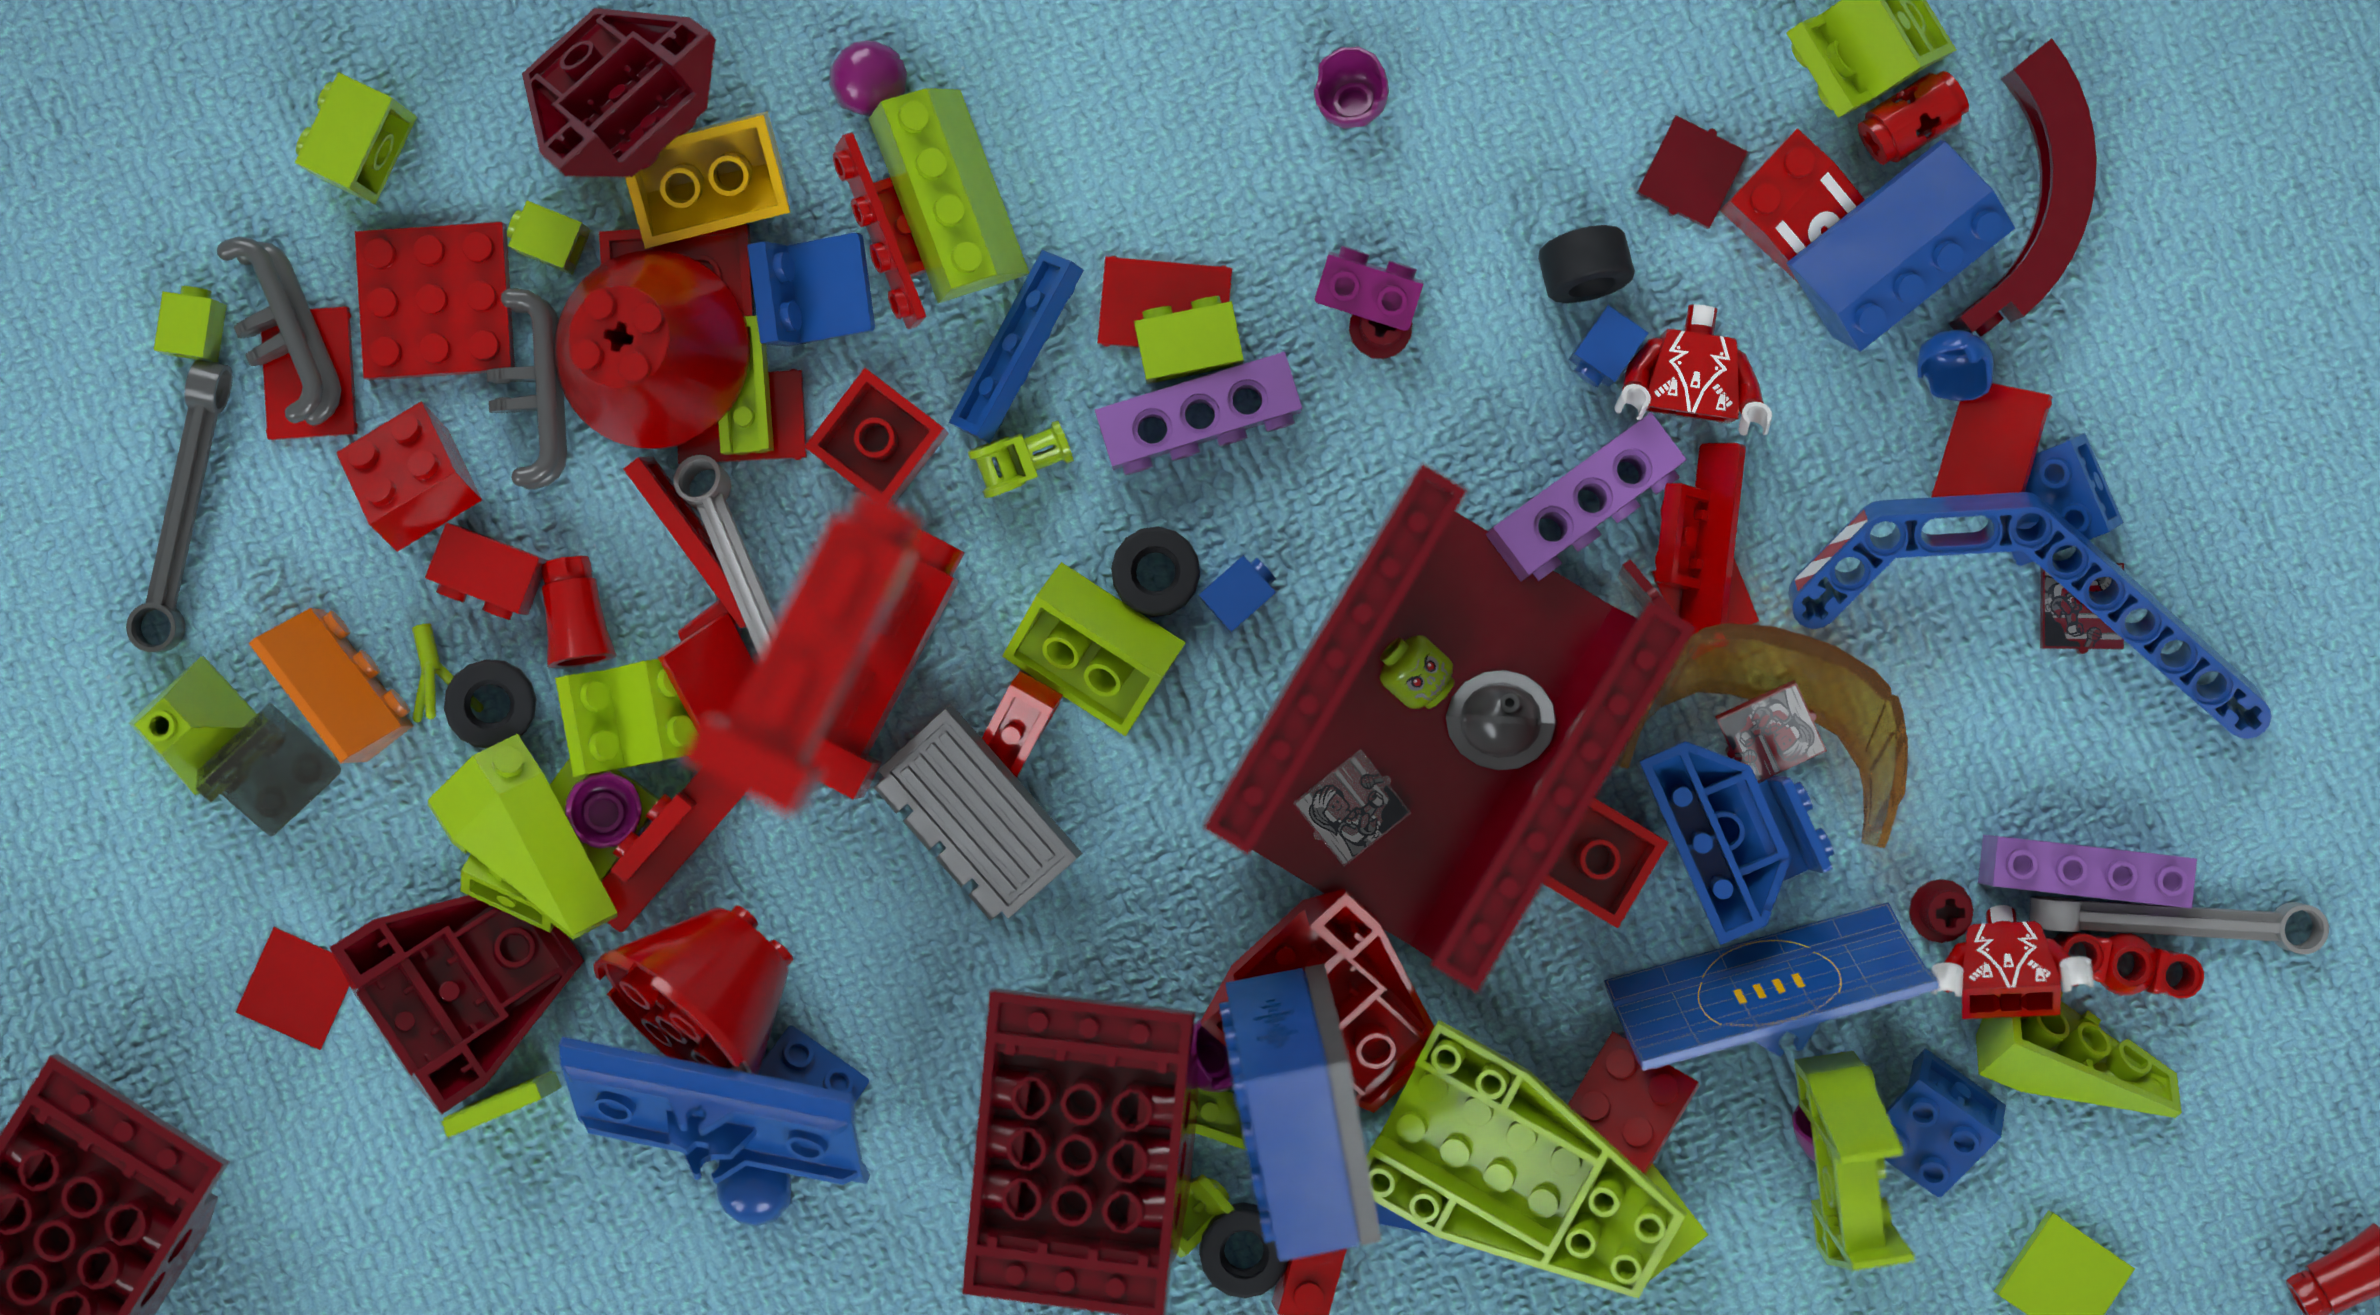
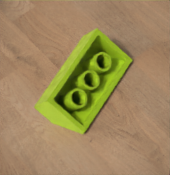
(947, 192)

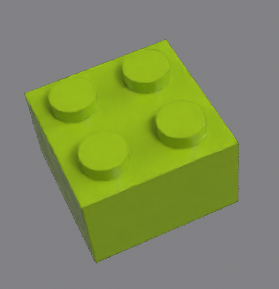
(354, 137)

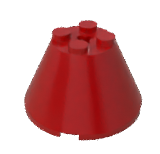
(652, 349)
(702, 988)

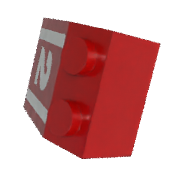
(1792, 199)

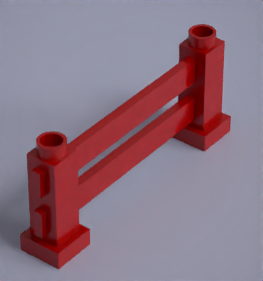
(833, 661)

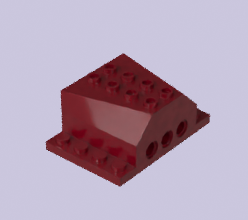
(1081, 1153)
(96, 1200)

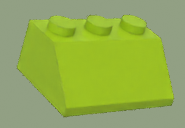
(1093, 648)

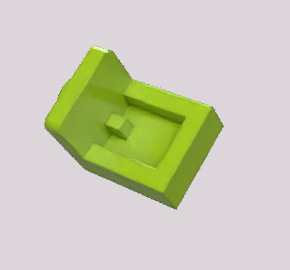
(1205, 1201)

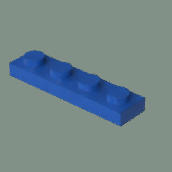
(1016, 346)

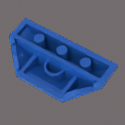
(1720, 835)

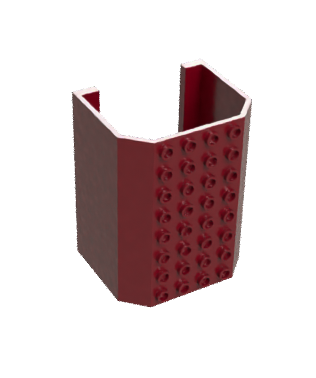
(1477, 836)

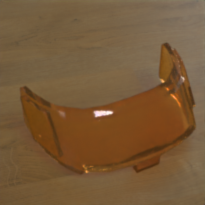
(1838, 687)

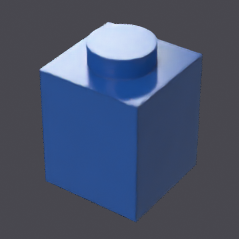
(1607, 348)
(1239, 592)

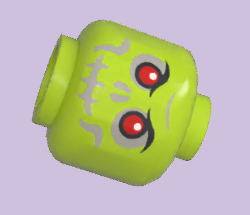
(1416, 672)

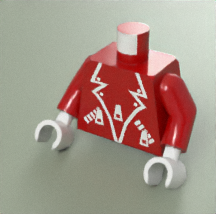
(1695, 376)
(2010, 969)

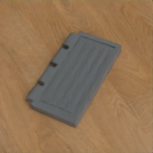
(978, 813)

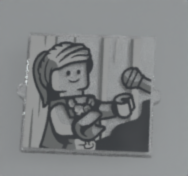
(1352, 807)

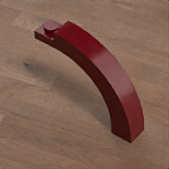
(2067, 169)

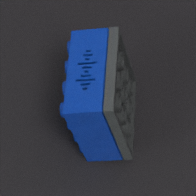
(1299, 1113)

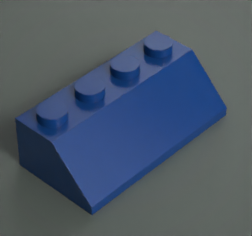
(1900, 246)

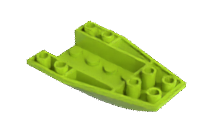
(1515, 1172)

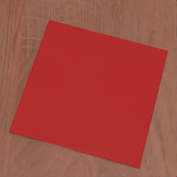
(295, 989)

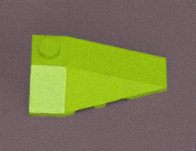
(515, 826)
(2075, 1061)

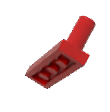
(690, 536)

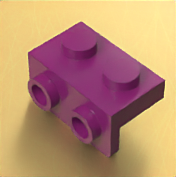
(1369, 290)

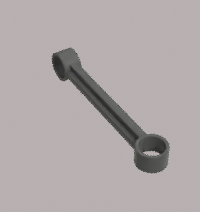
(205, 396)

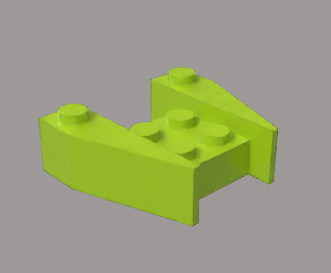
(1849, 1150)

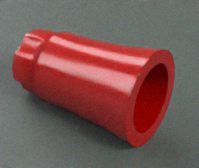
(574, 614)
(2341, 1277)

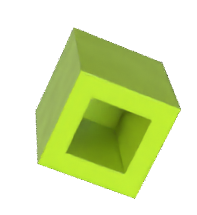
(547, 237)
(190, 324)

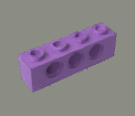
(1266, 376)
(1642, 445)
(2087, 871)

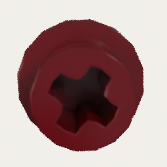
(1377, 339)
(1941, 911)

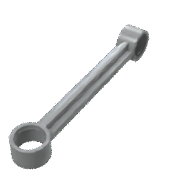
(728, 545)
(2078, 915)

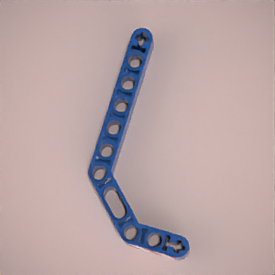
(2039, 544)

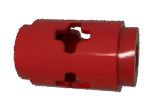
(1934, 107)

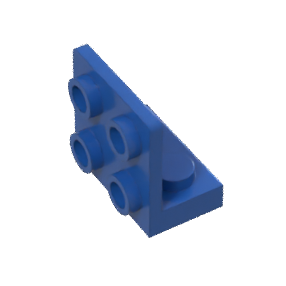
(811, 290)
(2074, 487)
(1789, 807)
(806, 1062)
(1942, 1124)

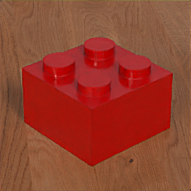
(876, 438)
(408, 476)
(1605, 863)

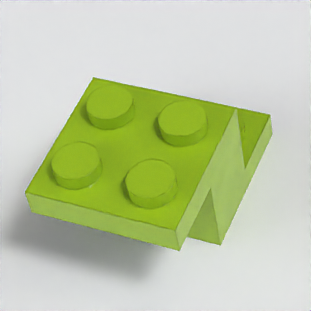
(1868, 48)
(622, 718)

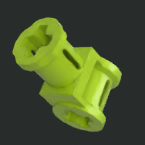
(1017, 458)

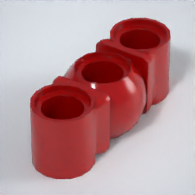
(2148, 969)

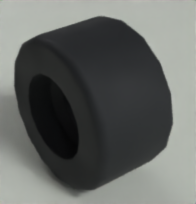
(1586, 264)
(1155, 541)
(493, 672)
(1225, 1276)

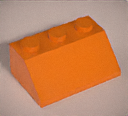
(333, 684)

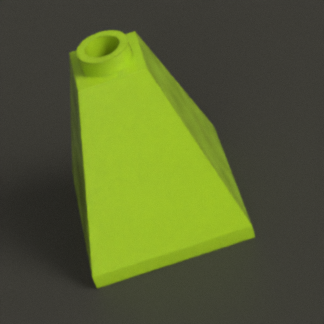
(192, 720)

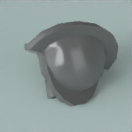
(1501, 720)

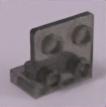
(268, 770)

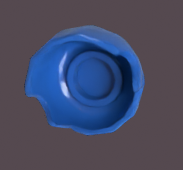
(1956, 365)
(755, 1195)

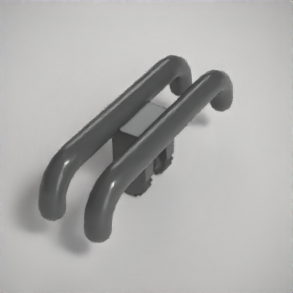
(297, 329)
(549, 394)

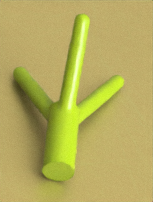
(430, 665)

